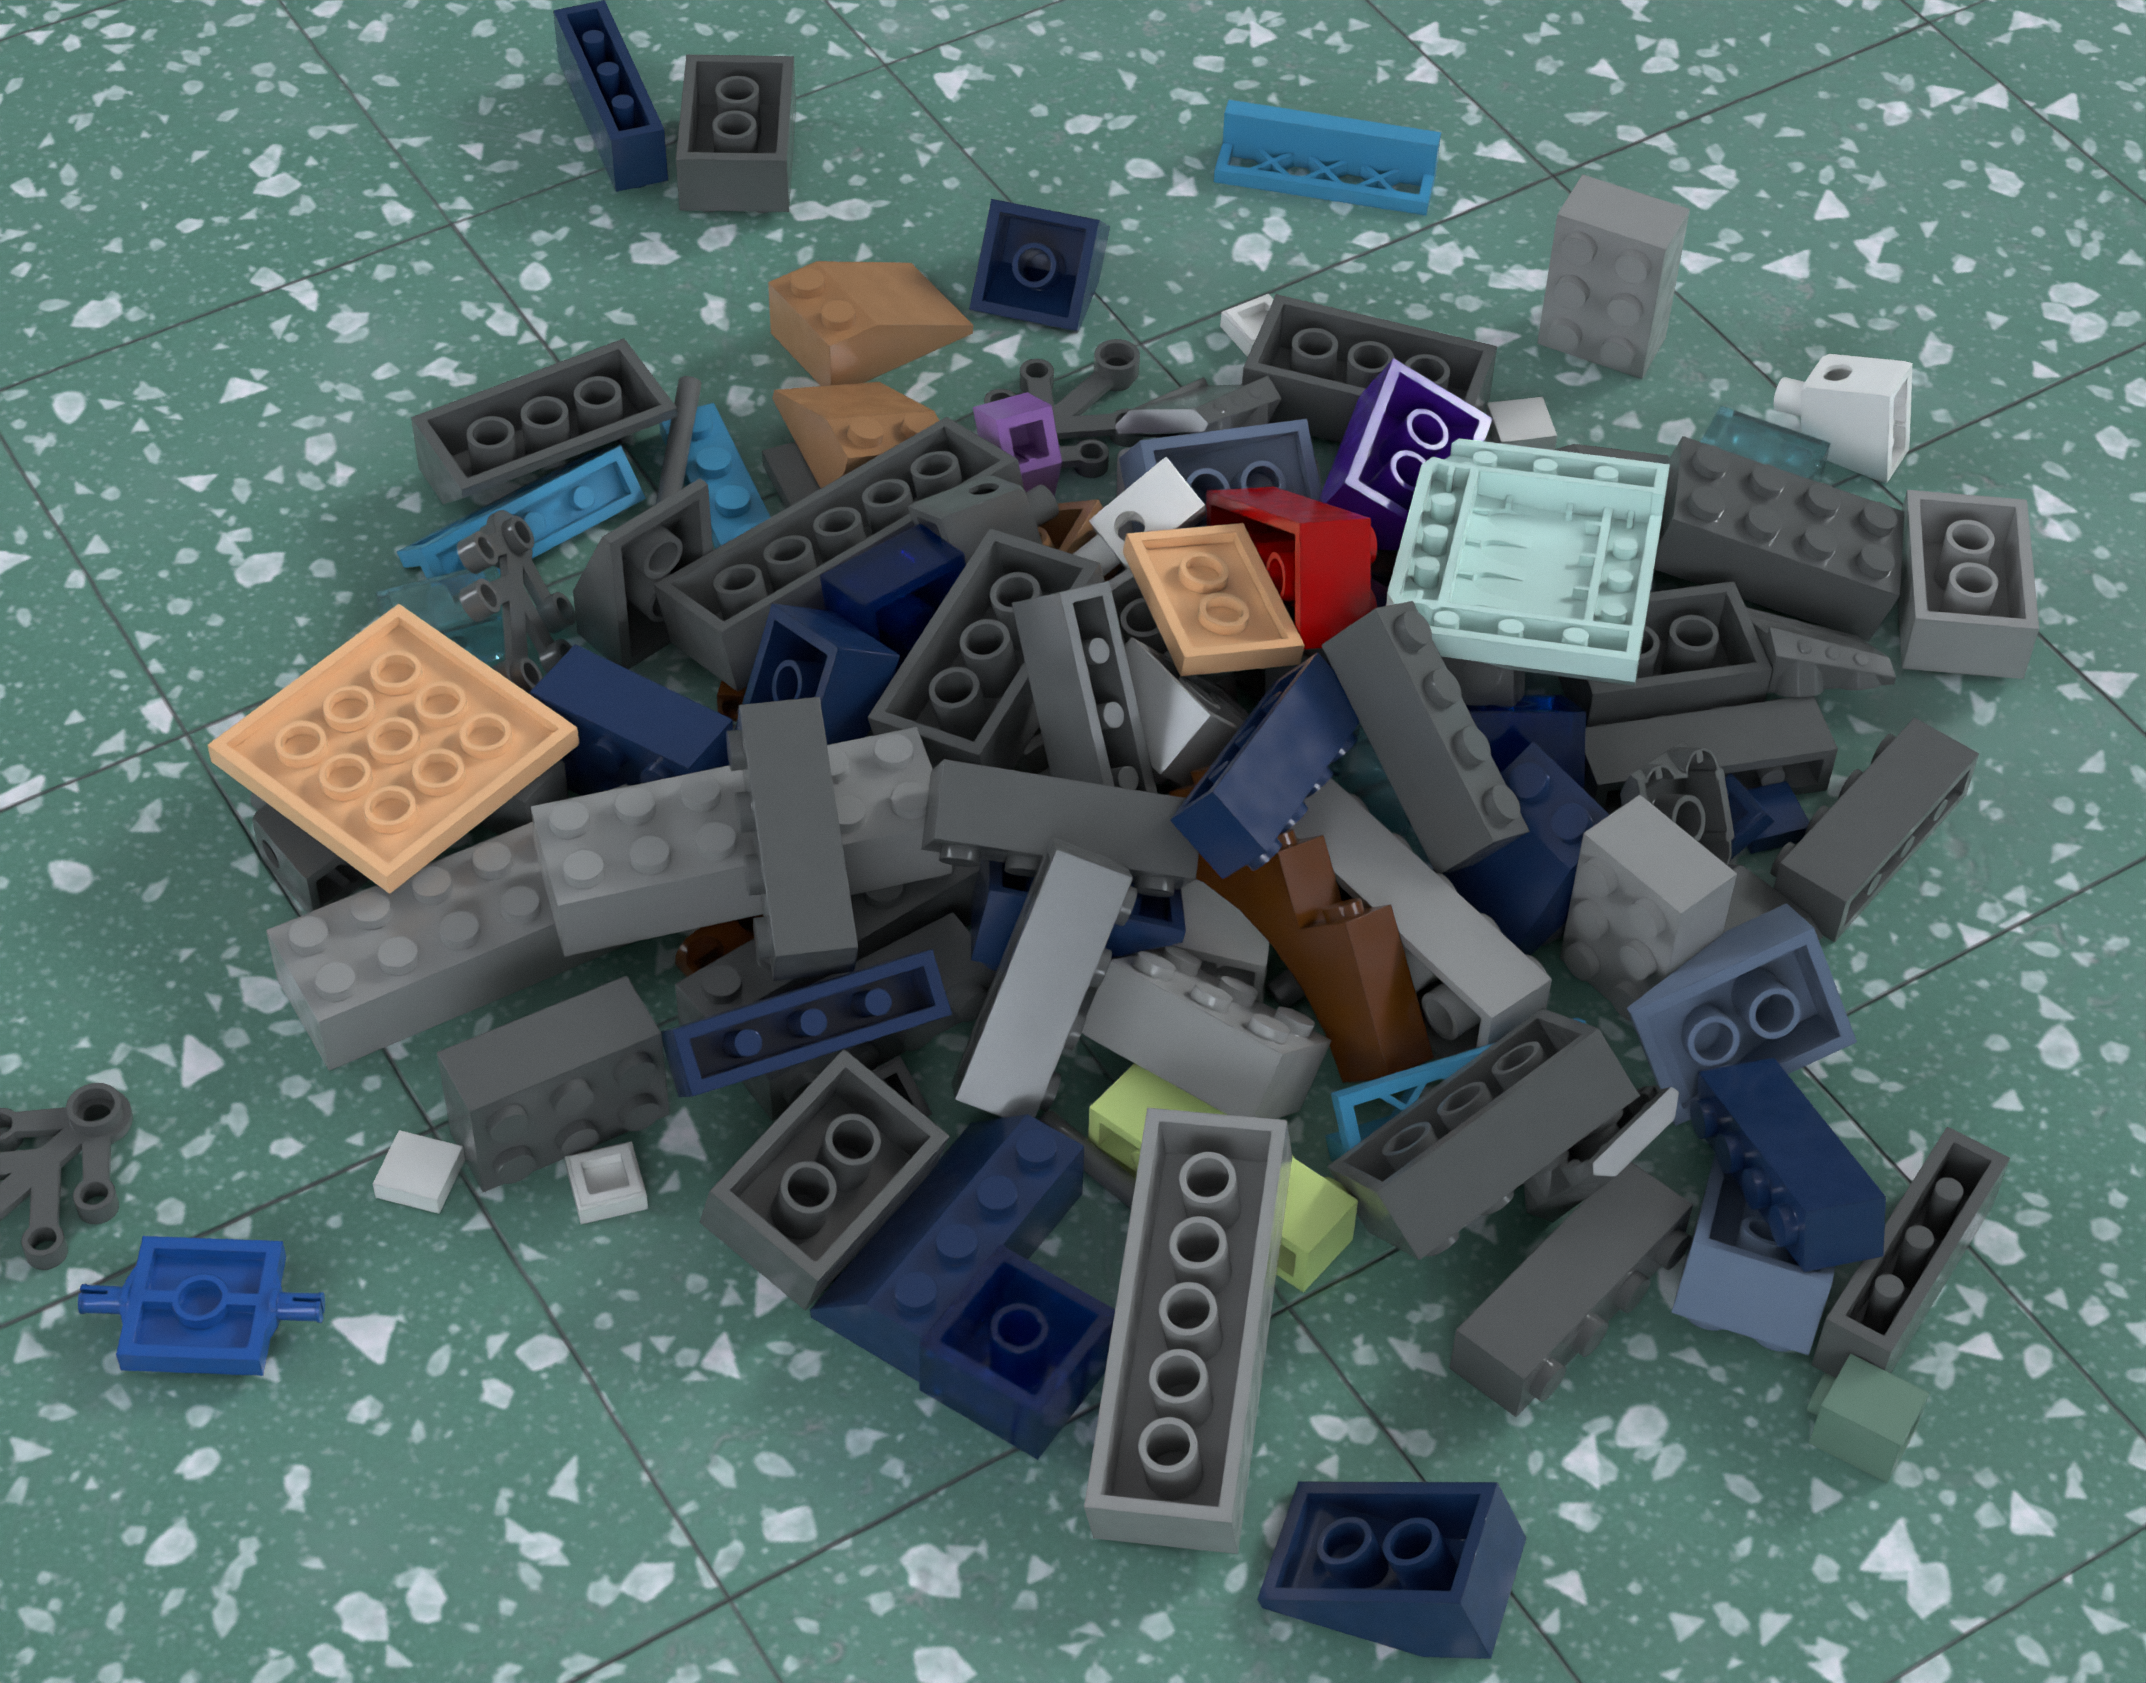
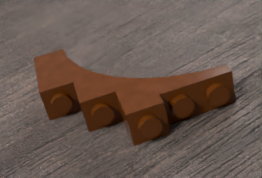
(1336, 950)

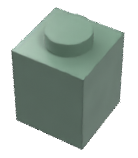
(1866, 1416)

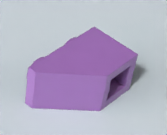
(1026, 431)

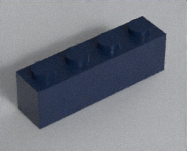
(611, 96)
(1269, 769)
(805, 1023)
(1790, 1164)

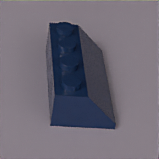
(992, 1187)

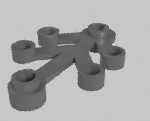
(1114, 370)
(508, 545)
(39, 1170)

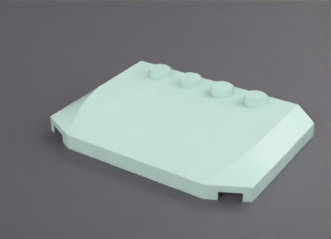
(1533, 558)

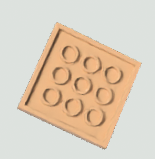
(393, 747)

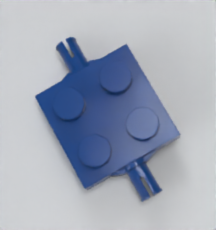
(201, 1305)

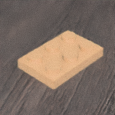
(1212, 599)

